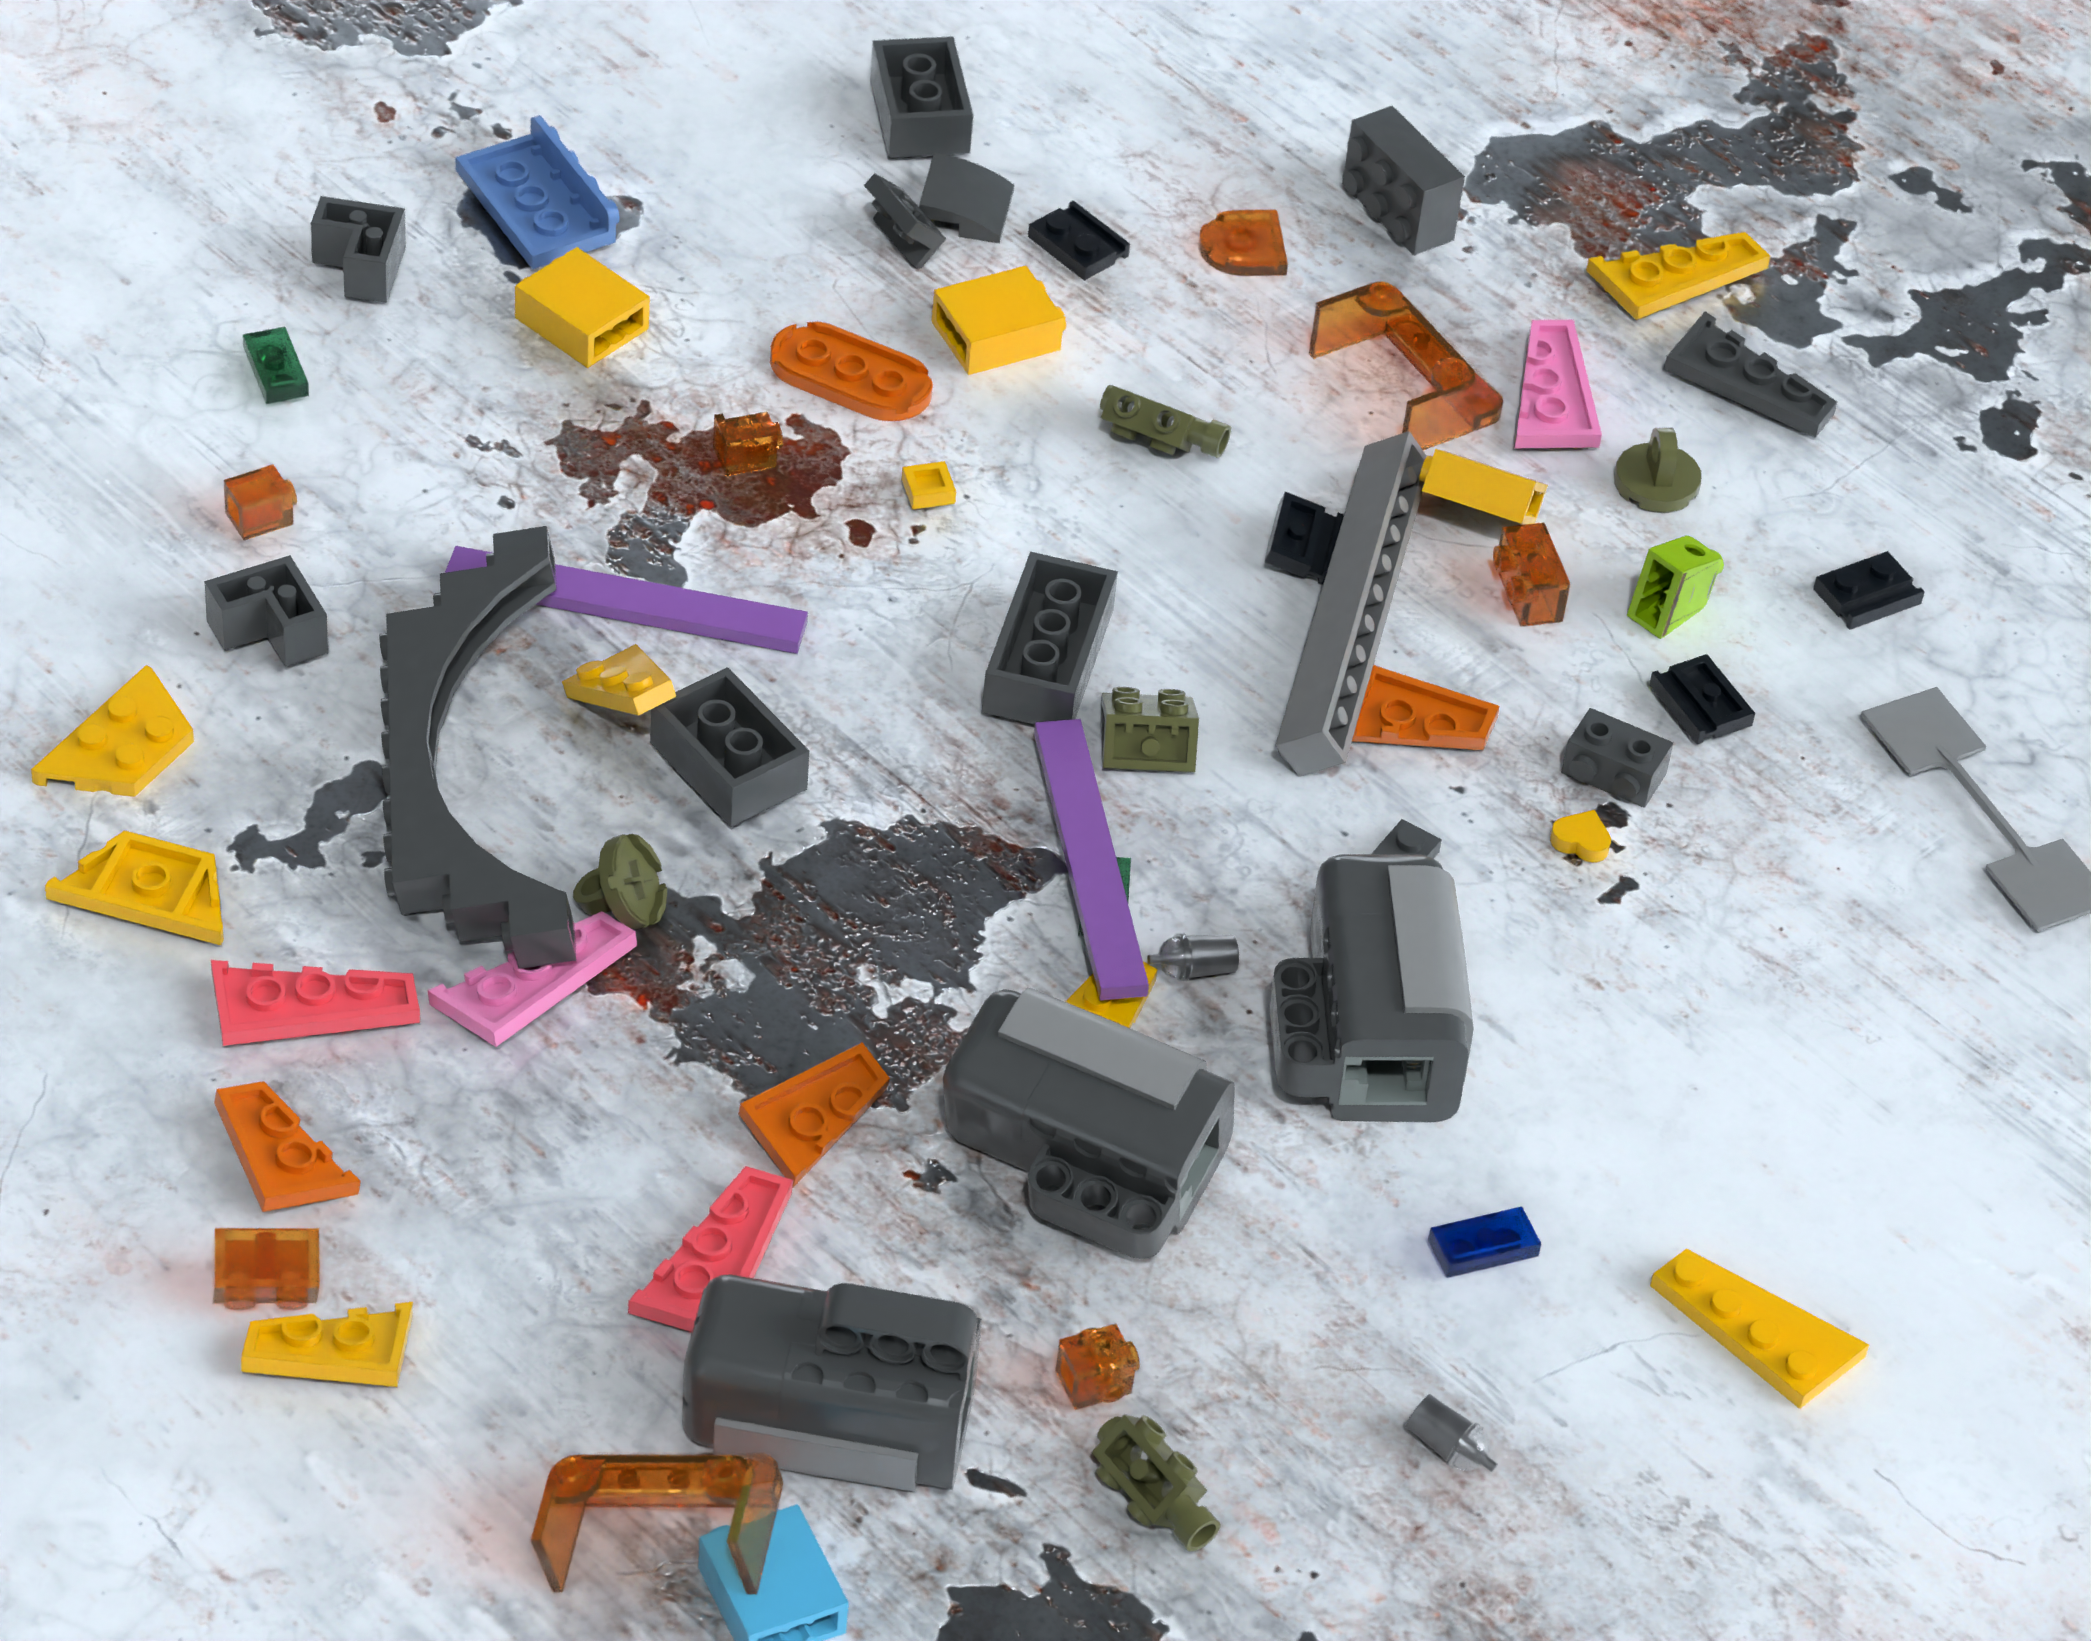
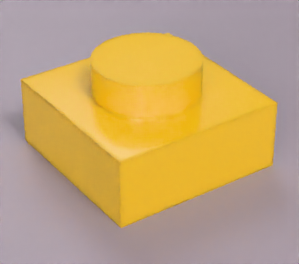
(928, 485)

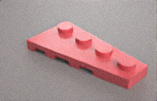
(285, 1004)
(724, 1244)

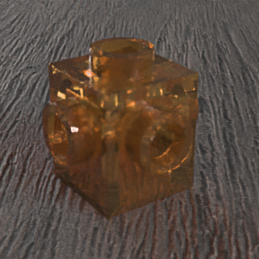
(1096, 1366)

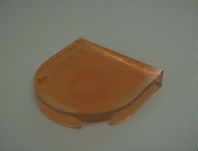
(1244, 243)

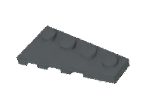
(1736, 372)

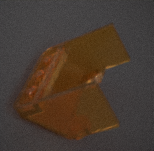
(1462, 396)
(660, 1479)

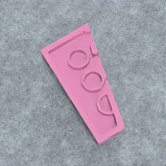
(1556, 391)
(509, 998)

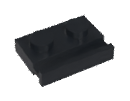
(1078, 240)
(1303, 537)
(1868, 590)
(1702, 699)

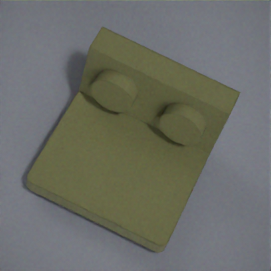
(1149, 730)

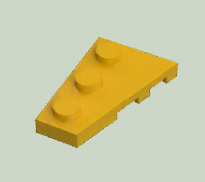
(621, 683)
(344, 1349)

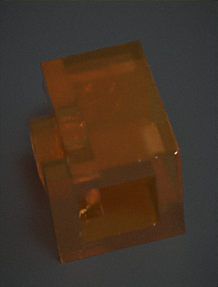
(746, 442)

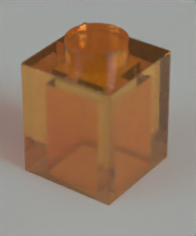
(259, 501)

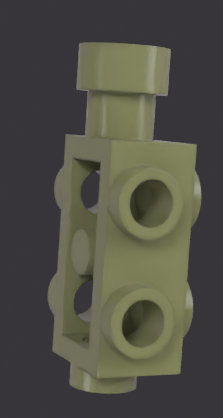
(1155, 421)
(1160, 1487)

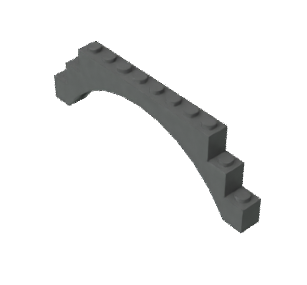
(429, 850)

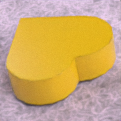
(1581, 835)

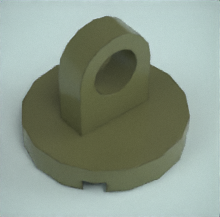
(1658, 473)
(624, 883)

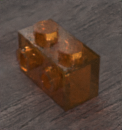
(1532, 574)
(266, 1267)

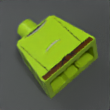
(1674, 584)

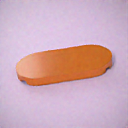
(851, 371)

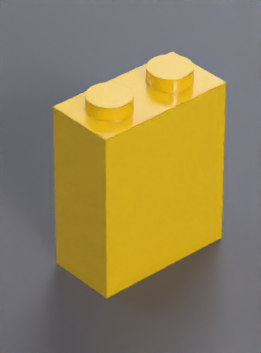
(582, 307)
(998, 319)
(1482, 487)

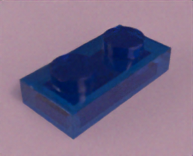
(1484, 1241)

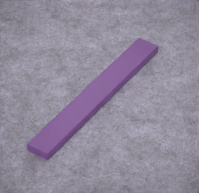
(663, 606)
(1091, 860)

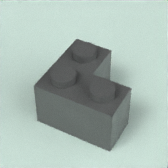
(362, 240)
(268, 603)

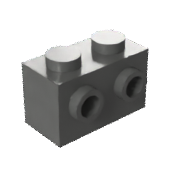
(1617, 757)

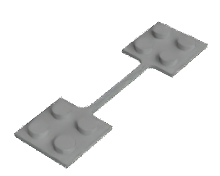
(1928, 732)

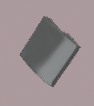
(967, 196)

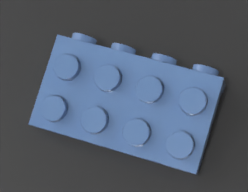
(540, 195)

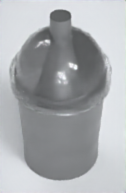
(1197, 956)
(1451, 1435)

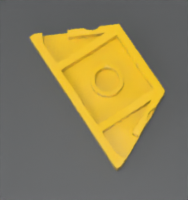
(122, 741)
(147, 885)

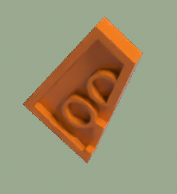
(1421, 714)
(814, 1109)
(276, 1153)

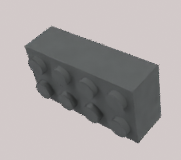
(1049, 640)

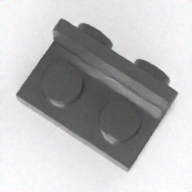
(904, 221)

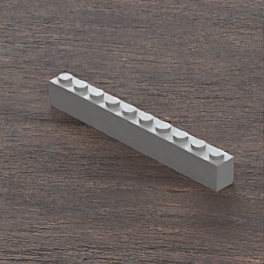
(1353, 606)

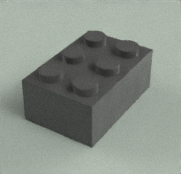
(921, 97)
(1403, 180)
(730, 747)

